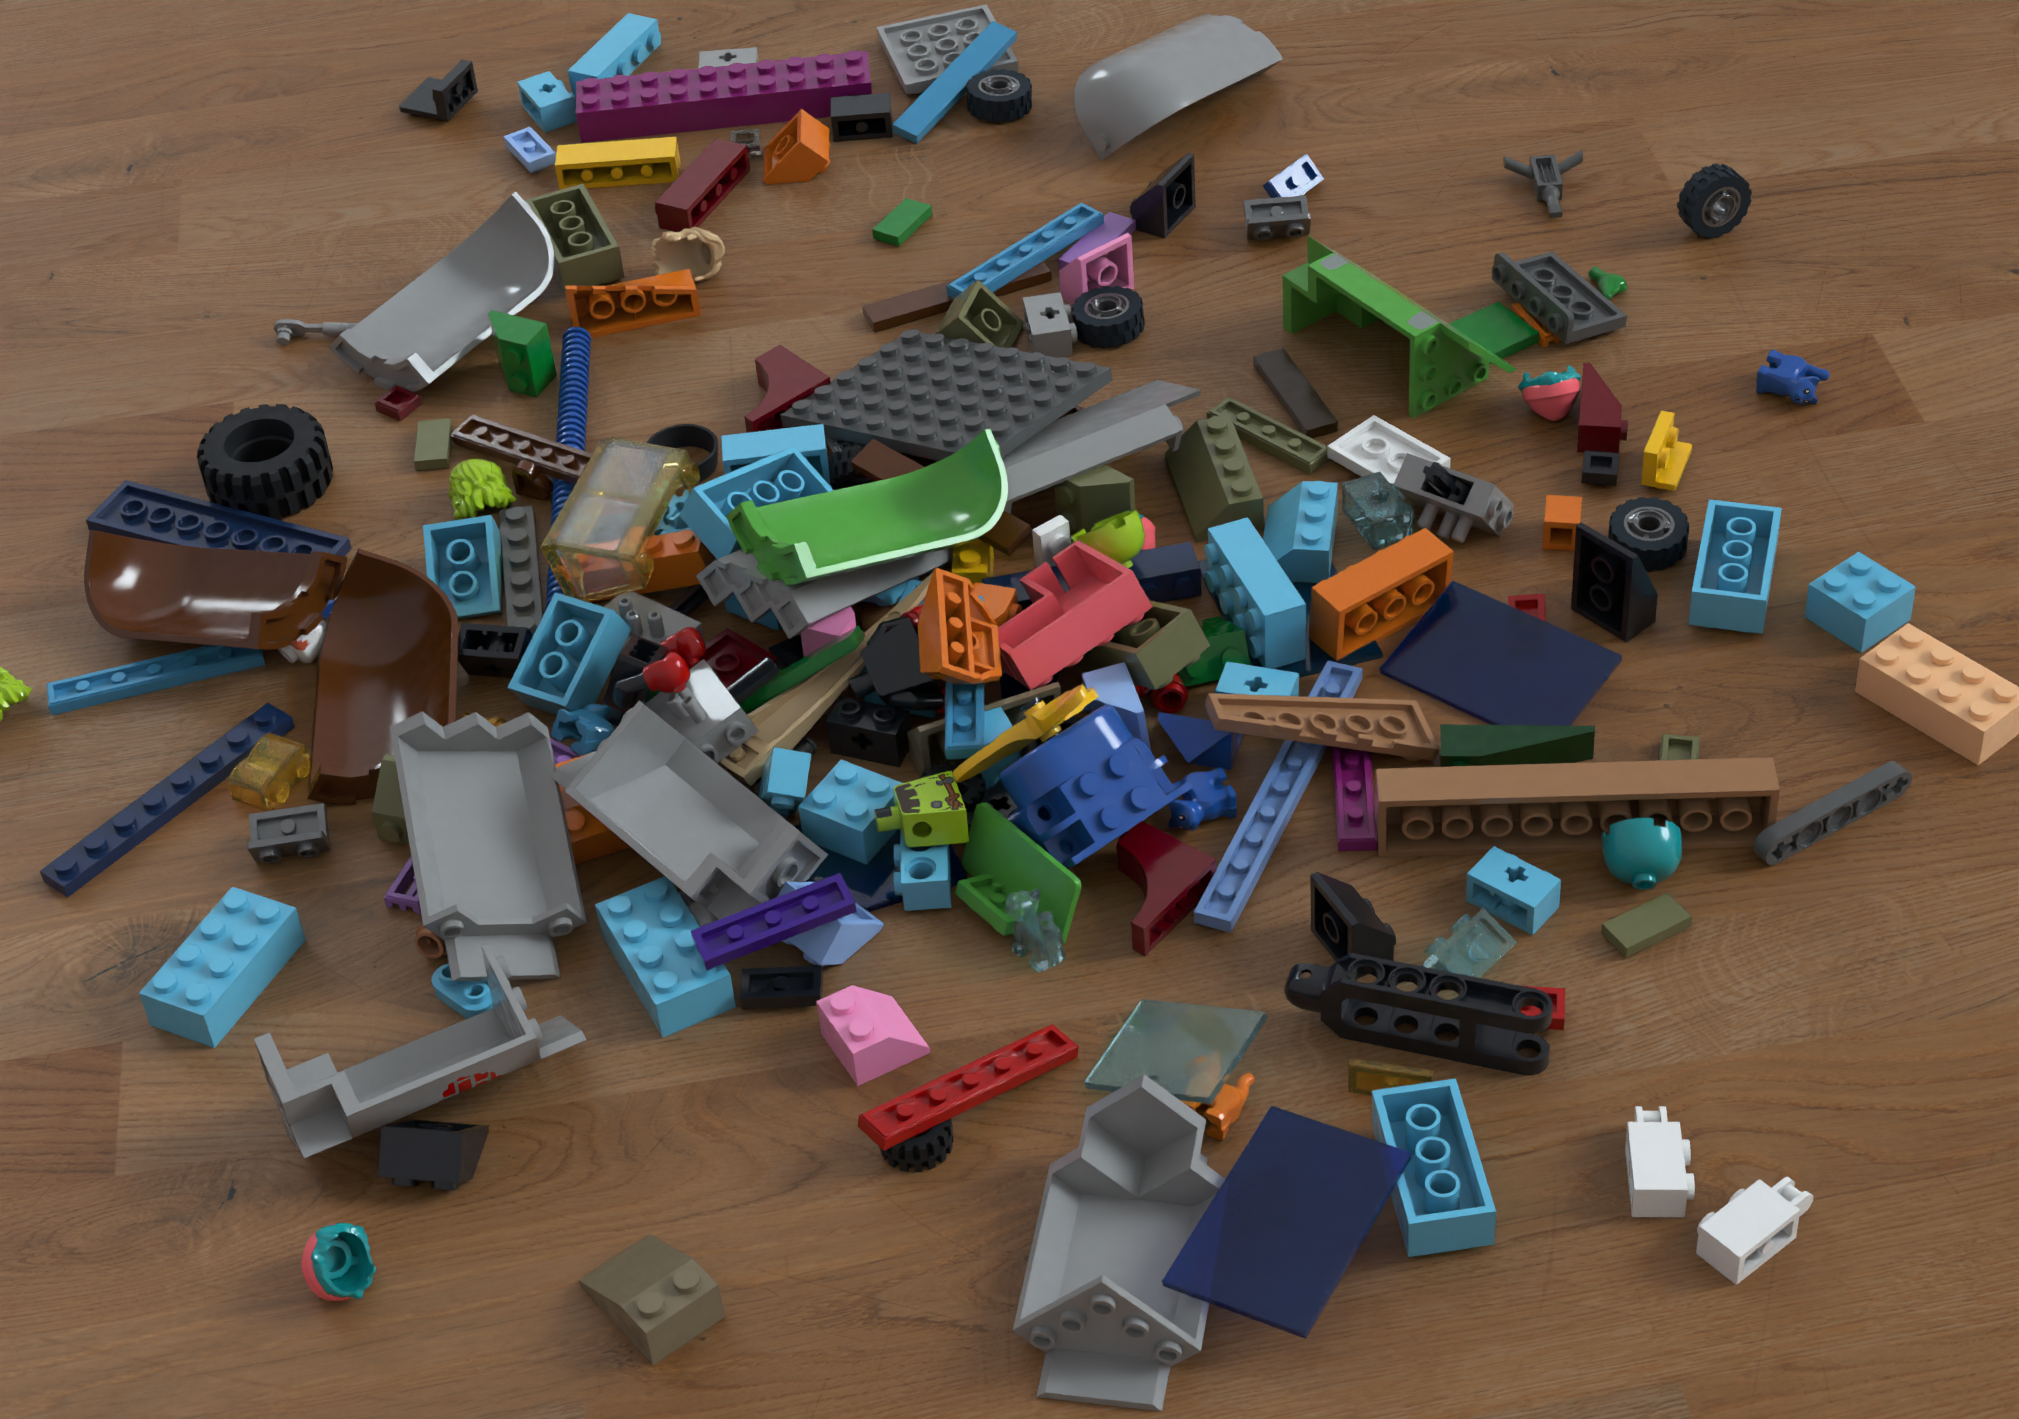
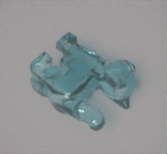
(1034, 931)

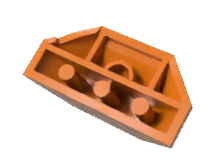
(957, 633)

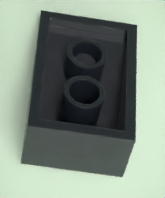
(1611, 585)

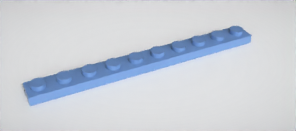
(1269, 813)

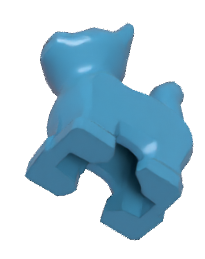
(585, 725)

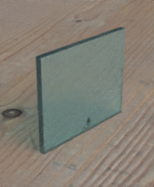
(1178, 1047)

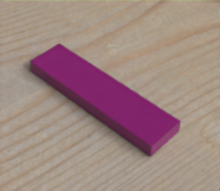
(1354, 800)

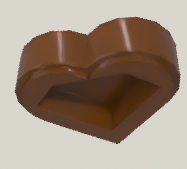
(530, 481)

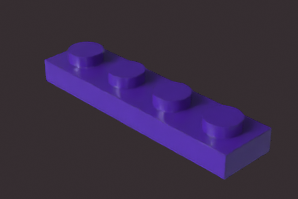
(773, 921)

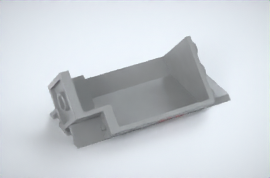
(688, 816)
(334, 1106)
(1105, 1242)

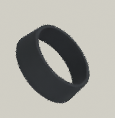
(690, 435)

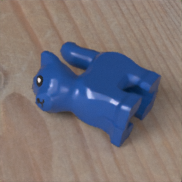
(1790, 377)
(1204, 801)

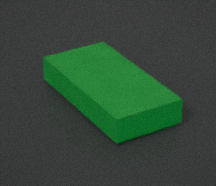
(902, 222)

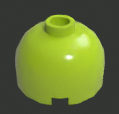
(1116, 537)

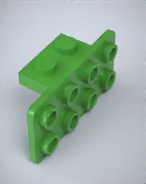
(1009, 862)

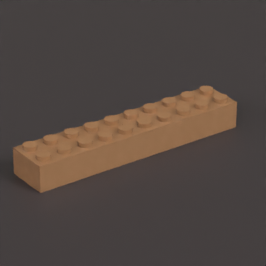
(1570, 804)

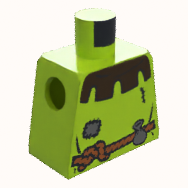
(926, 812)

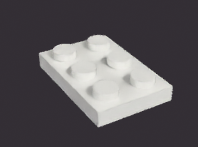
(1380, 448)

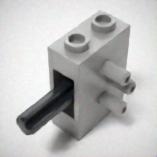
(1456, 496)
(655, 620)
(710, 712)

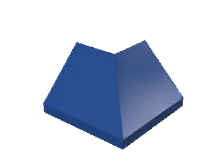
(1200, 741)

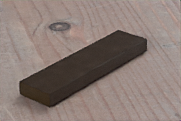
(1295, 393)

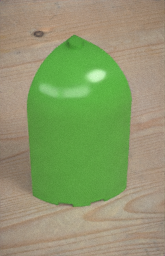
(878, 519)

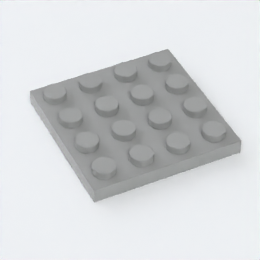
(928, 45)

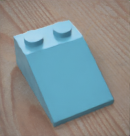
(466, 564)

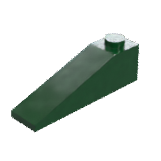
(1514, 744)

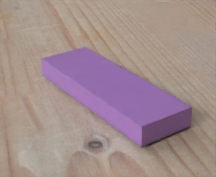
(1112, 228)

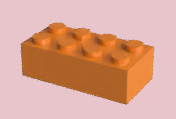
(1379, 594)

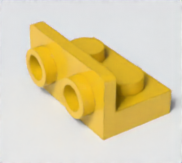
(1664, 456)

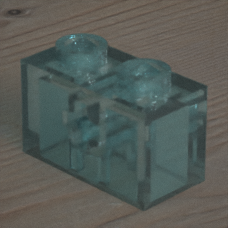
(1377, 510)

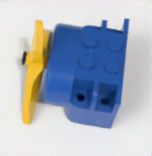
(1080, 782)

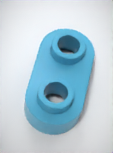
(461, 994)

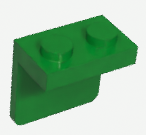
(1227, 645)

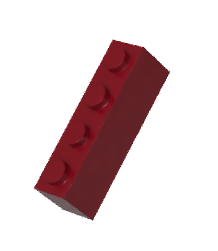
(702, 186)

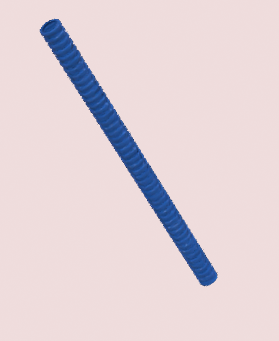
(570, 418)

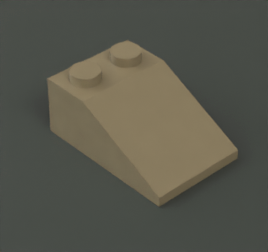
(655, 1296)

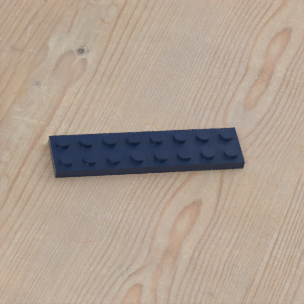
(182, 520)

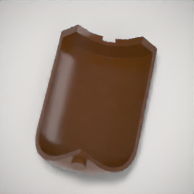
(207, 592)
(380, 662)

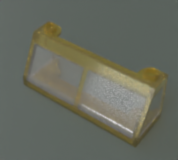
(612, 515)

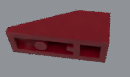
(1599, 415)

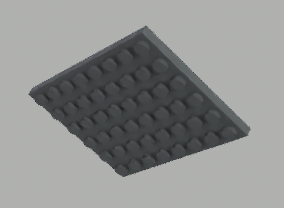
(941, 392)

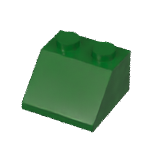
(523, 352)

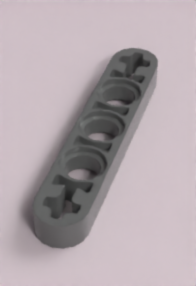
(1832, 813)

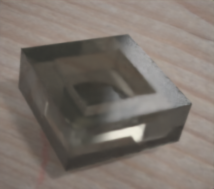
(750, 138)

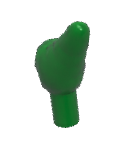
(1608, 283)

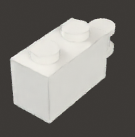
(1657, 1165)
(1751, 1227)

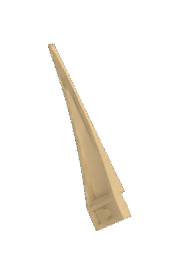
(794, 712)

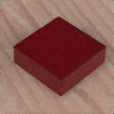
(398, 403)

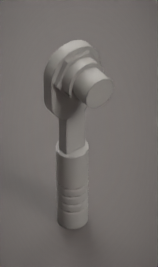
(288, 327)

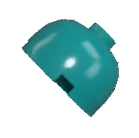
(1642, 852)

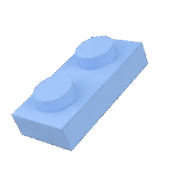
(530, 149)

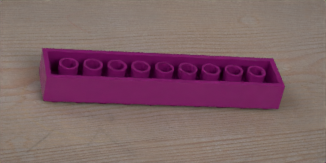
(717, 96)

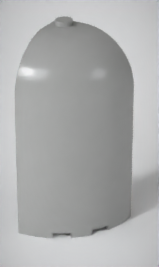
(1164, 75)
(448, 306)

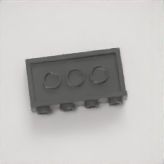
(1557, 296)

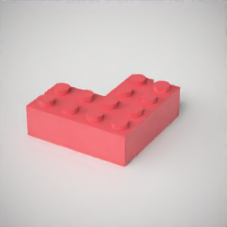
(1069, 623)

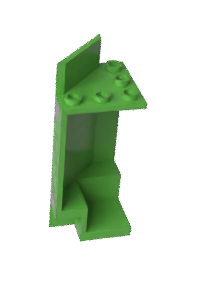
(1440, 356)

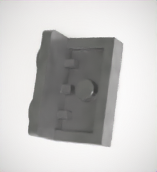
(1277, 217)
(288, 833)

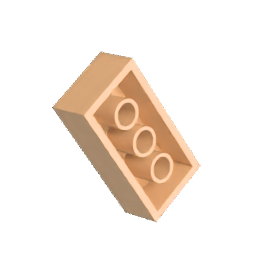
(1941, 693)

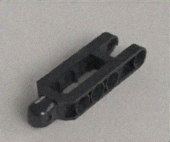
(1482, 1016)

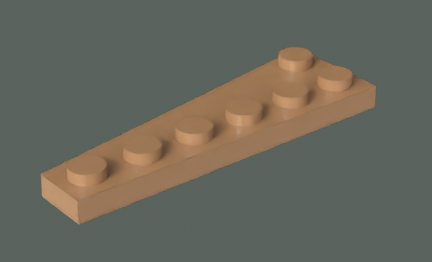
(1348, 723)

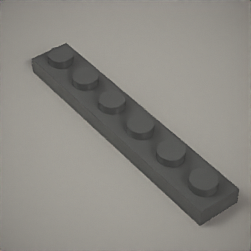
(521, 567)

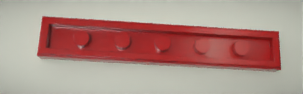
(967, 1087)

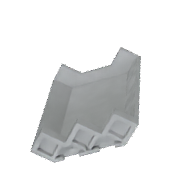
(1096, 437)
(810, 601)
(488, 841)

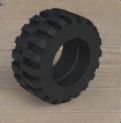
(266, 461)

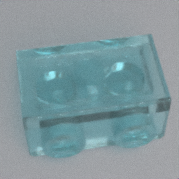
(1473, 948)

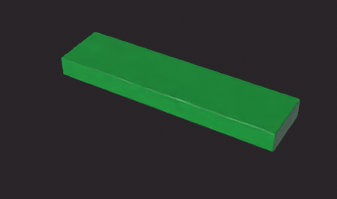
(805, 668)

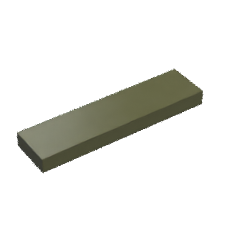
(1273, 436)

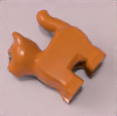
(1225, 1107)

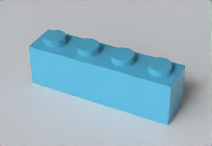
(618, 50)

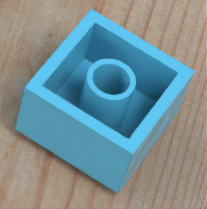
(1859, 602)
(842, 811)

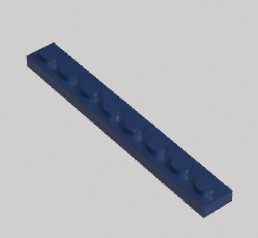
(162, 802)

